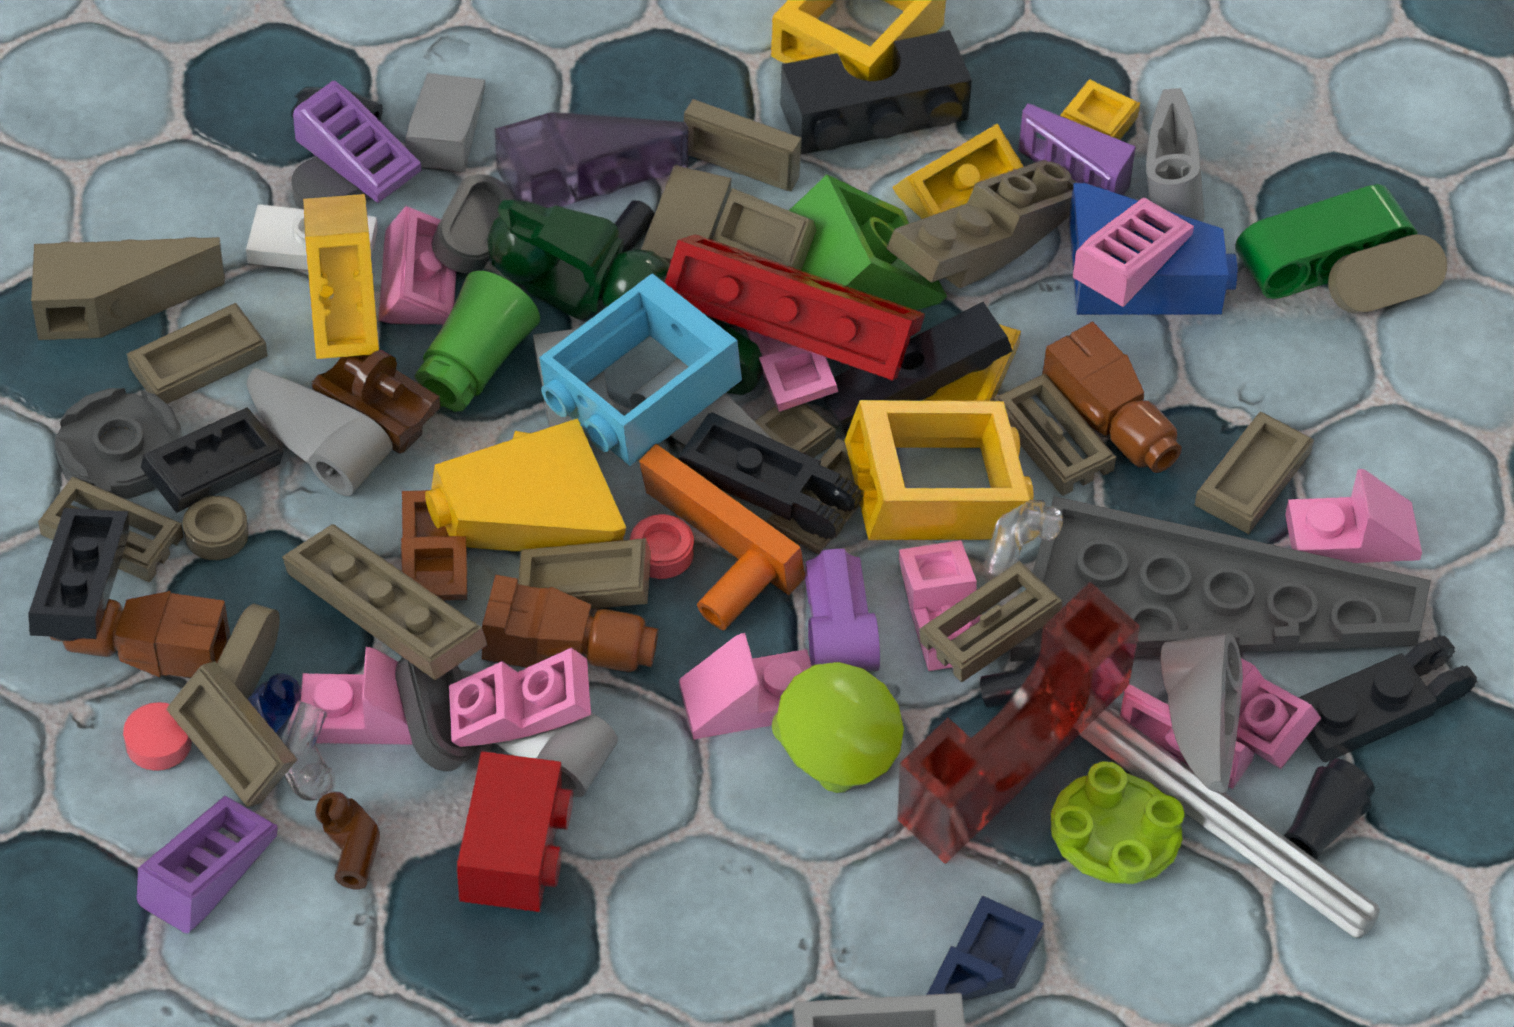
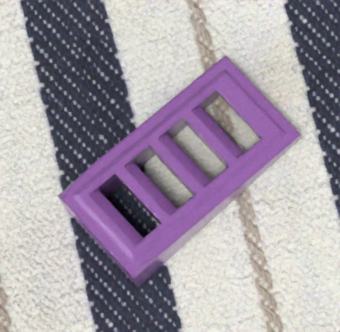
(332, 113)
(1081, 150)
(187, 899)

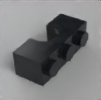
(838, 110)

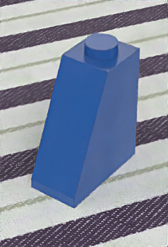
(1187, 284)

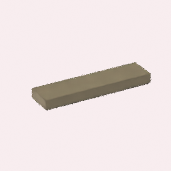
(385, 601)

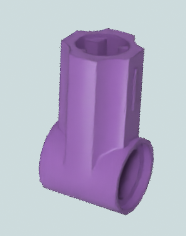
(839, 613)

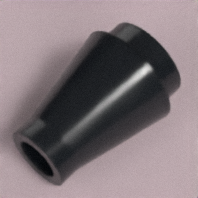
(1330, 806)

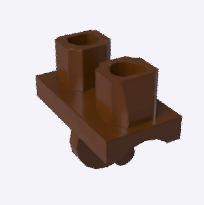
(382, 394)

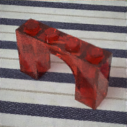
(961, 782)

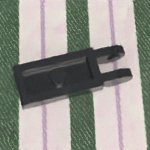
(770, 475)
(1385, 698)

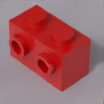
(512, 831)

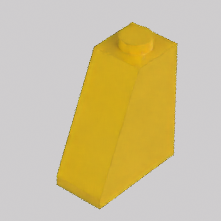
(526, 493)

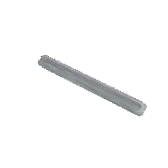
(1234, 824)

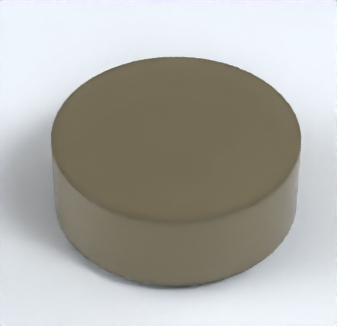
(215, 527)

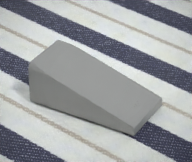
(445, 121)

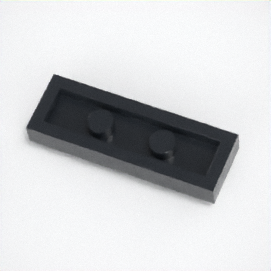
(79, 574)

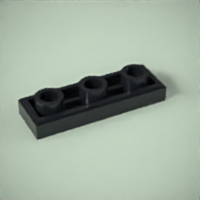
(931, 361)

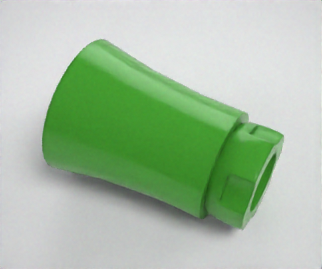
(476, 338)

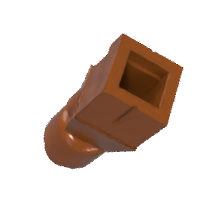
(1110, 397)
(537, 623)
(160, 633)

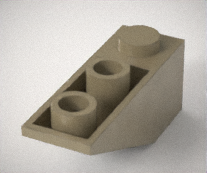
(112, 284)

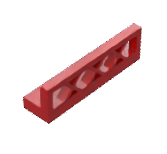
(793, 305)

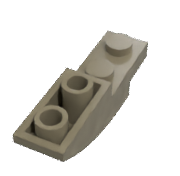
(992, 229)

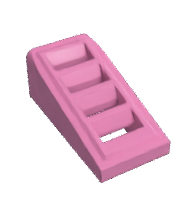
(1122, 281)

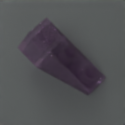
(584, 156)

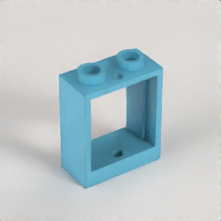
(642, 312)

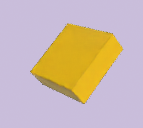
(1102, 110)

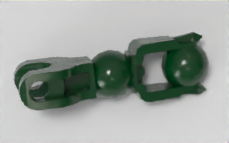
(580, 264)

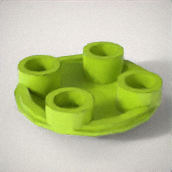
(839, 725)
(1116, 825)

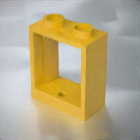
(802, 36)
(340, 276)
(934, 513)

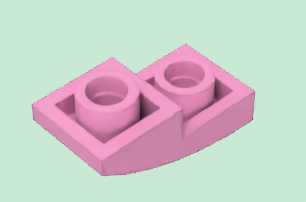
(514, 705)
(1271, 718)

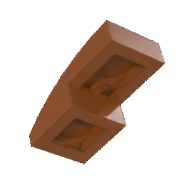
(429, 551)

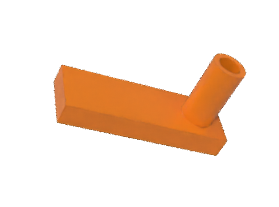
(761, 550)

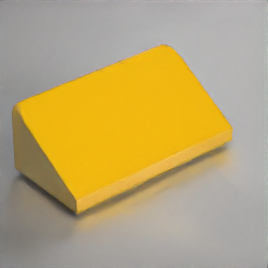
(952, 177)

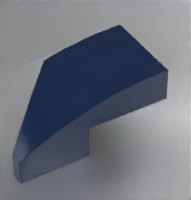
(989, 953)

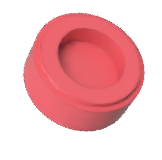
(669, 542)
(155, 738)

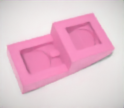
(793, 373)
(934, 582)

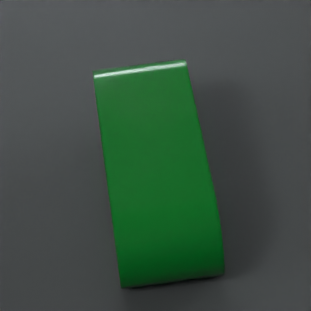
(1303, 244)

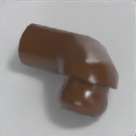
(353, 833)

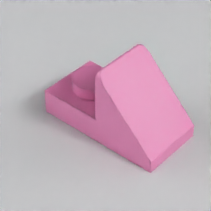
(1362, 528)
(737, 692)
(359, 706)

